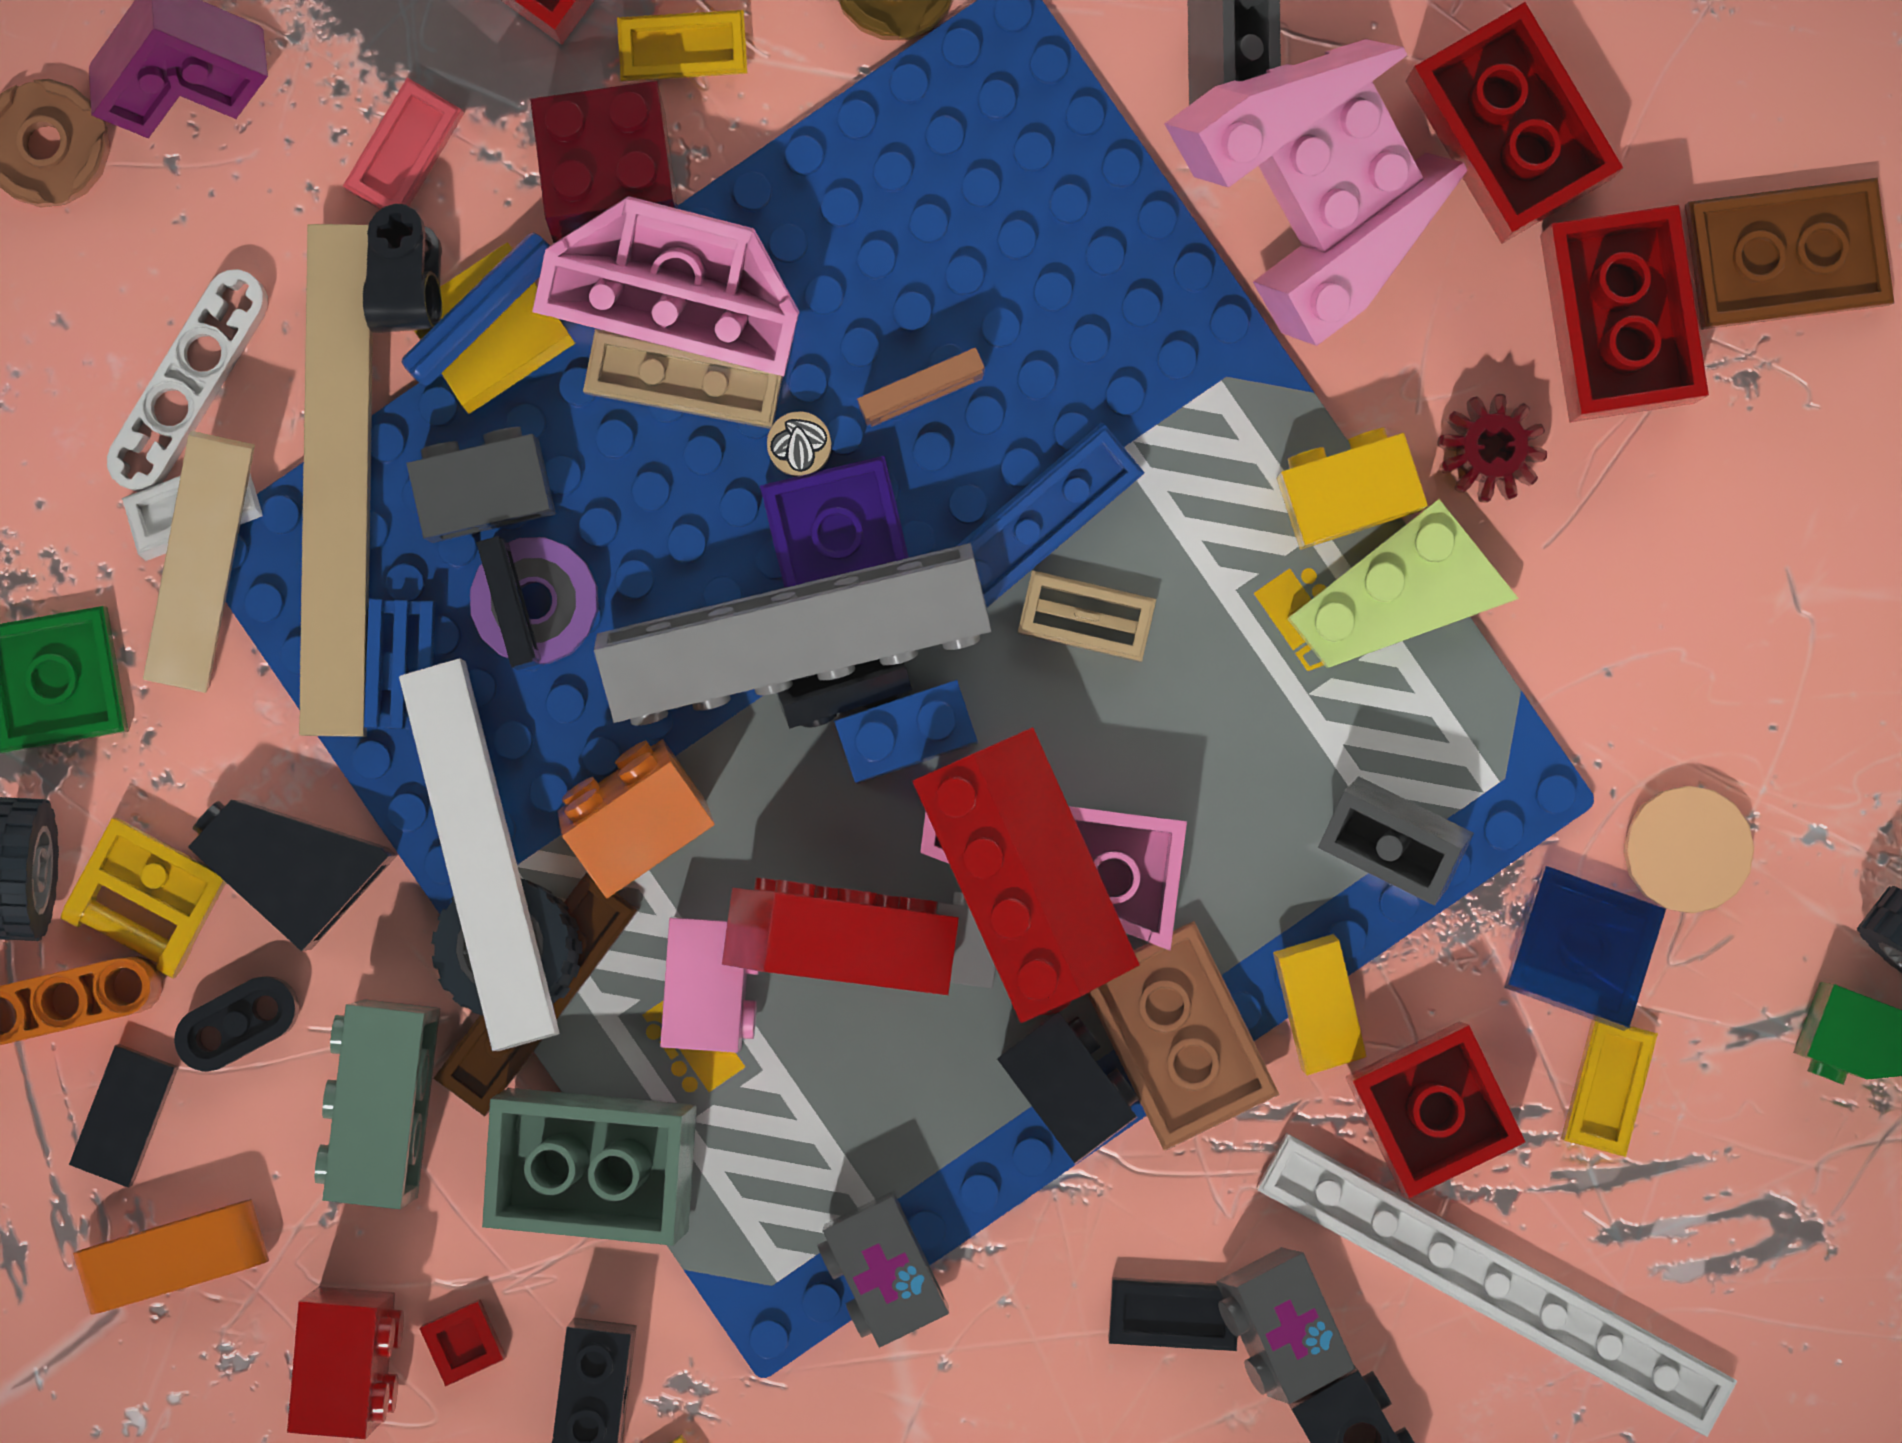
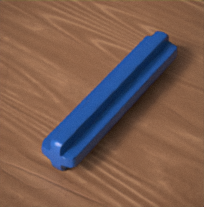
(476, 310)

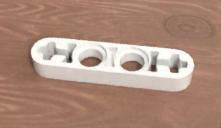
(178, 375)

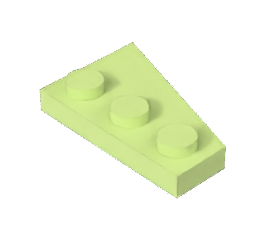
(1402, 589)

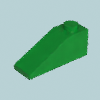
(1851, 1036)

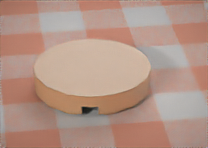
(1689, 849)

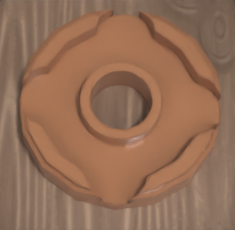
(81, 149)

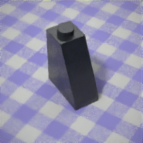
(288, 867)

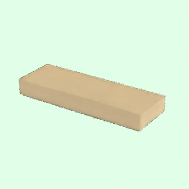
(680, 381)

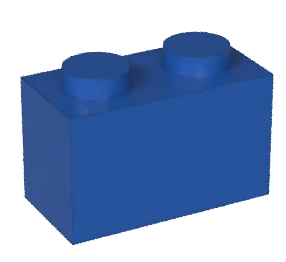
(906, 732)

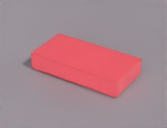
(403, 147)

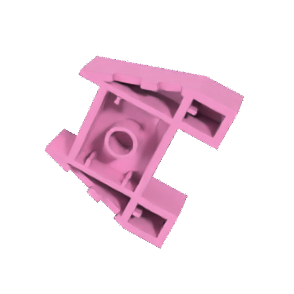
(1334, 172)

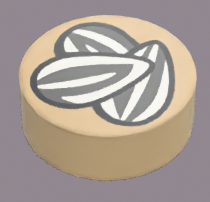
(799, 444)

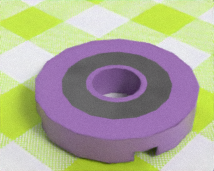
(572, 593)

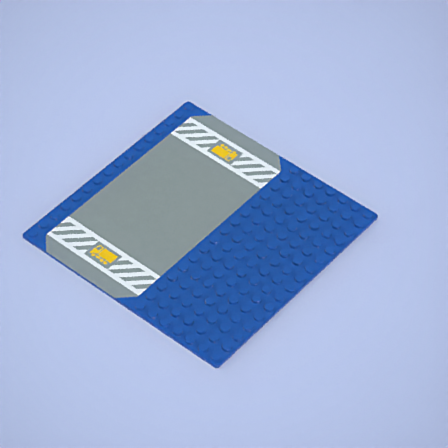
(913, 217)

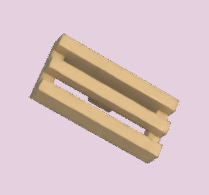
(1034, 604)

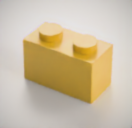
(1350, 489)

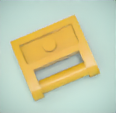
(153, 878)

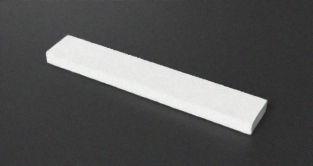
(479, 855)

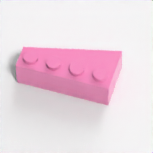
(1136, 861)

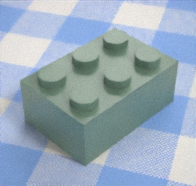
(378, 1103)
(589, 1166)

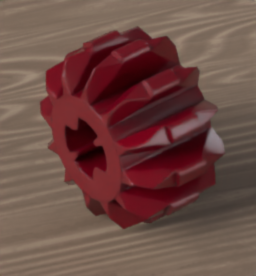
(1486, 426)

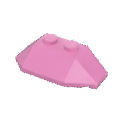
(672, 284)

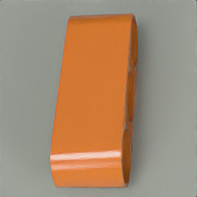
(96, 994)
(171, 1257)

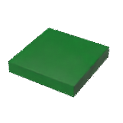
(59, 680)

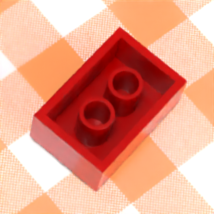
(1513, 122)
(1624, 313)
(840, 936)

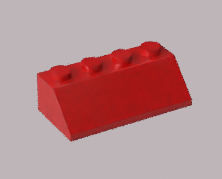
(1026, 874)

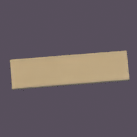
(198, 561)

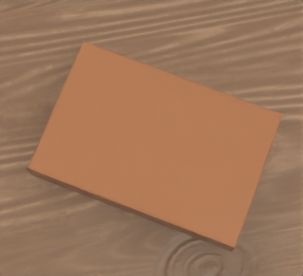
(1182, 1039)

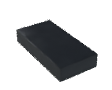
(509, 602)
(123, 1115)
(1168, 1315)

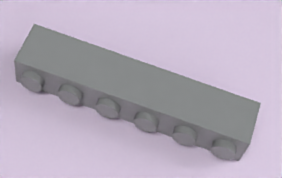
(792, 635)

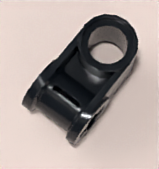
(402, 272)

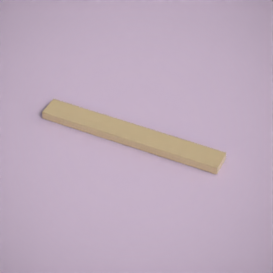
(335, 484)

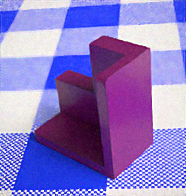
(173, 52)

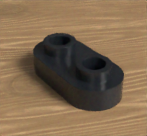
(238, 1022)

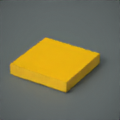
(508, 348)

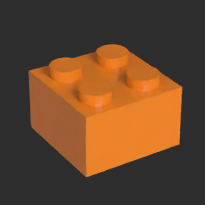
(633, 816)

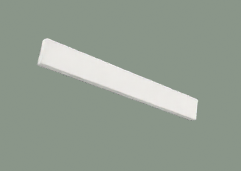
(1496, 1284)

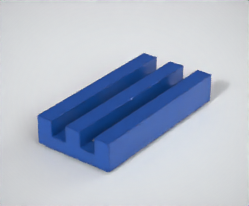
(374, 661)

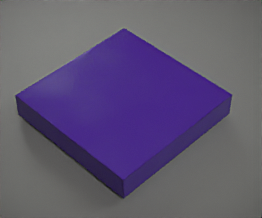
(834, 521)

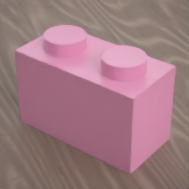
(701, 996)

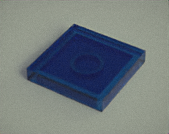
(1585, 948)

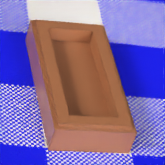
(921, 387)

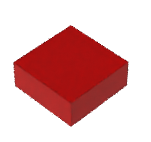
(462, 1342)

